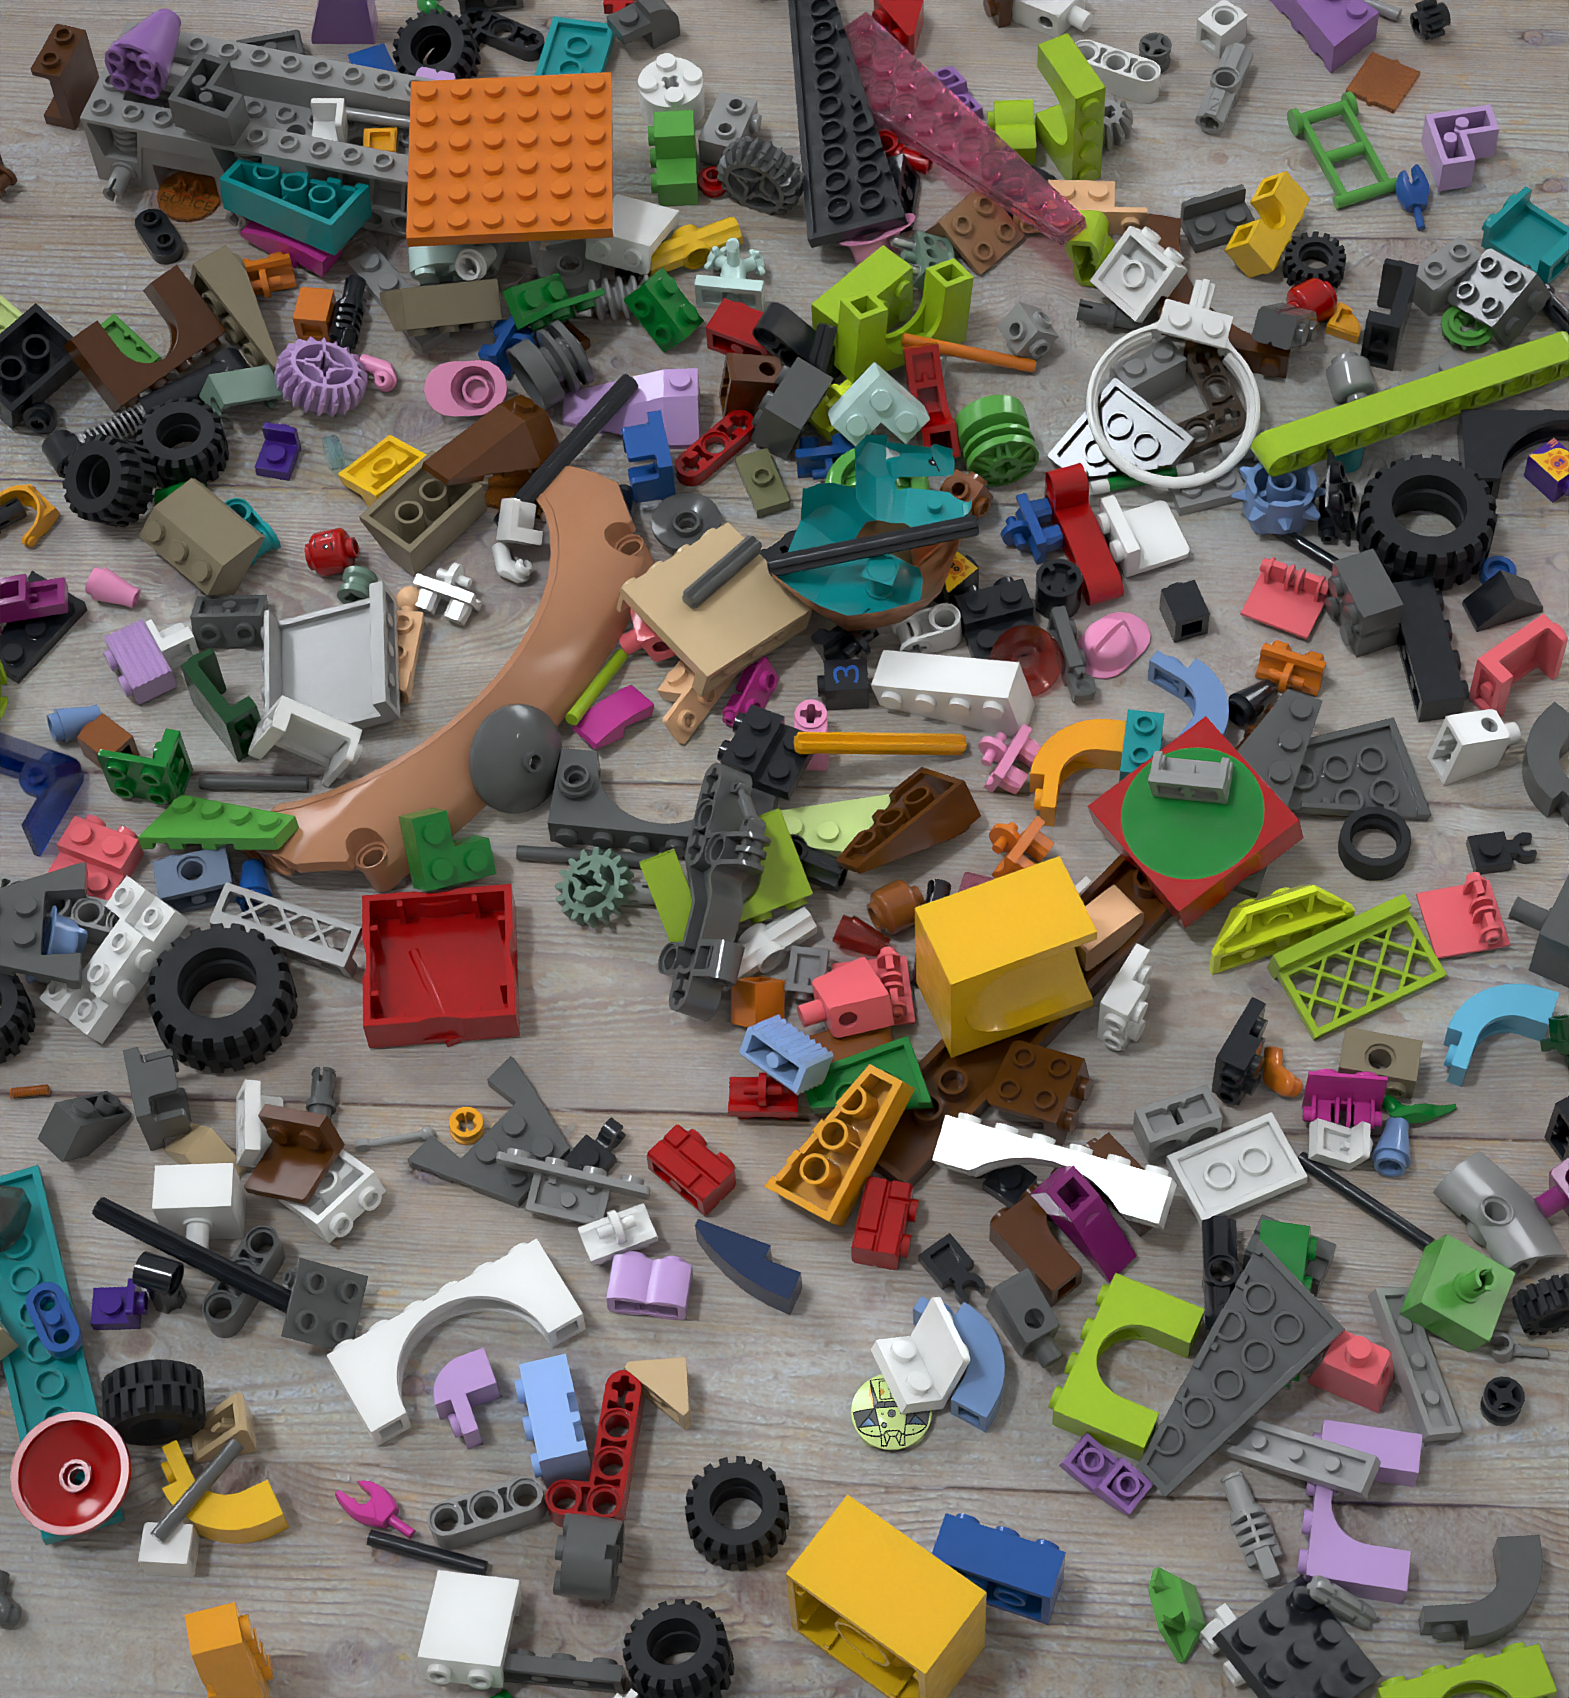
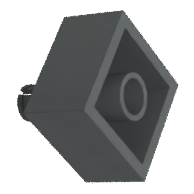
(1552, 946)

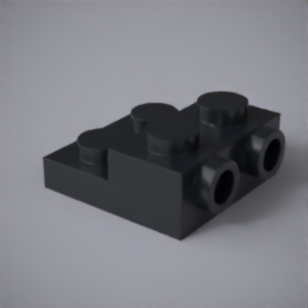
(991, 612)
(765, 752)
(1240, 1056)

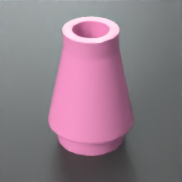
(111, 588)

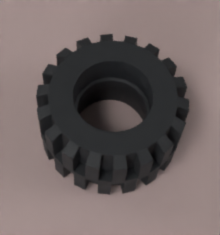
(432, 31)
(184, 423)
(109, 480)
(15, 1016)
(154, 1401)
(732, 1482)
(675, 1630)

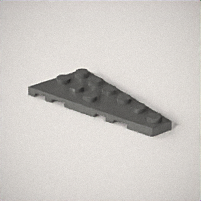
(1358, 771)

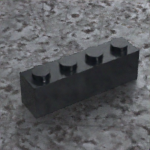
(1427, 652)

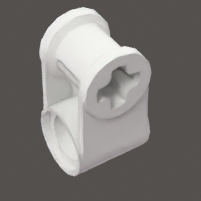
(926, 630)

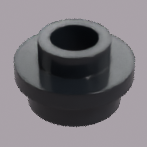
(41, 418)

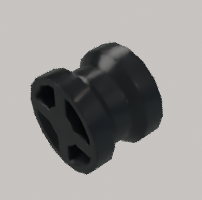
(1505, 1392)

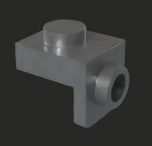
(803, 968)

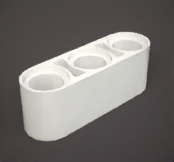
(1123, 72)

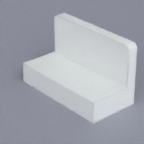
(250, 1132)

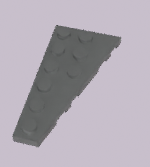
(1277, 752)
(1252, 1352)

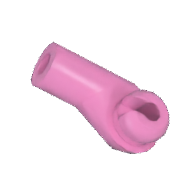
(382, 370)

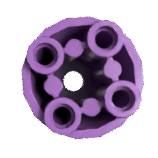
(145, 54)

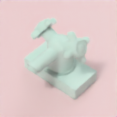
(732, 280)

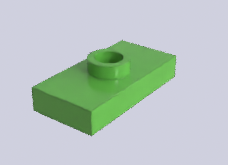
(128, 341)

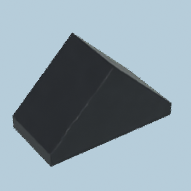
(1501, 601)

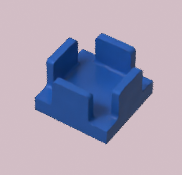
(645, 443)

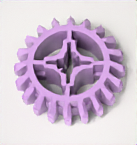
(321, 376)

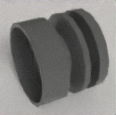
(555, 362)

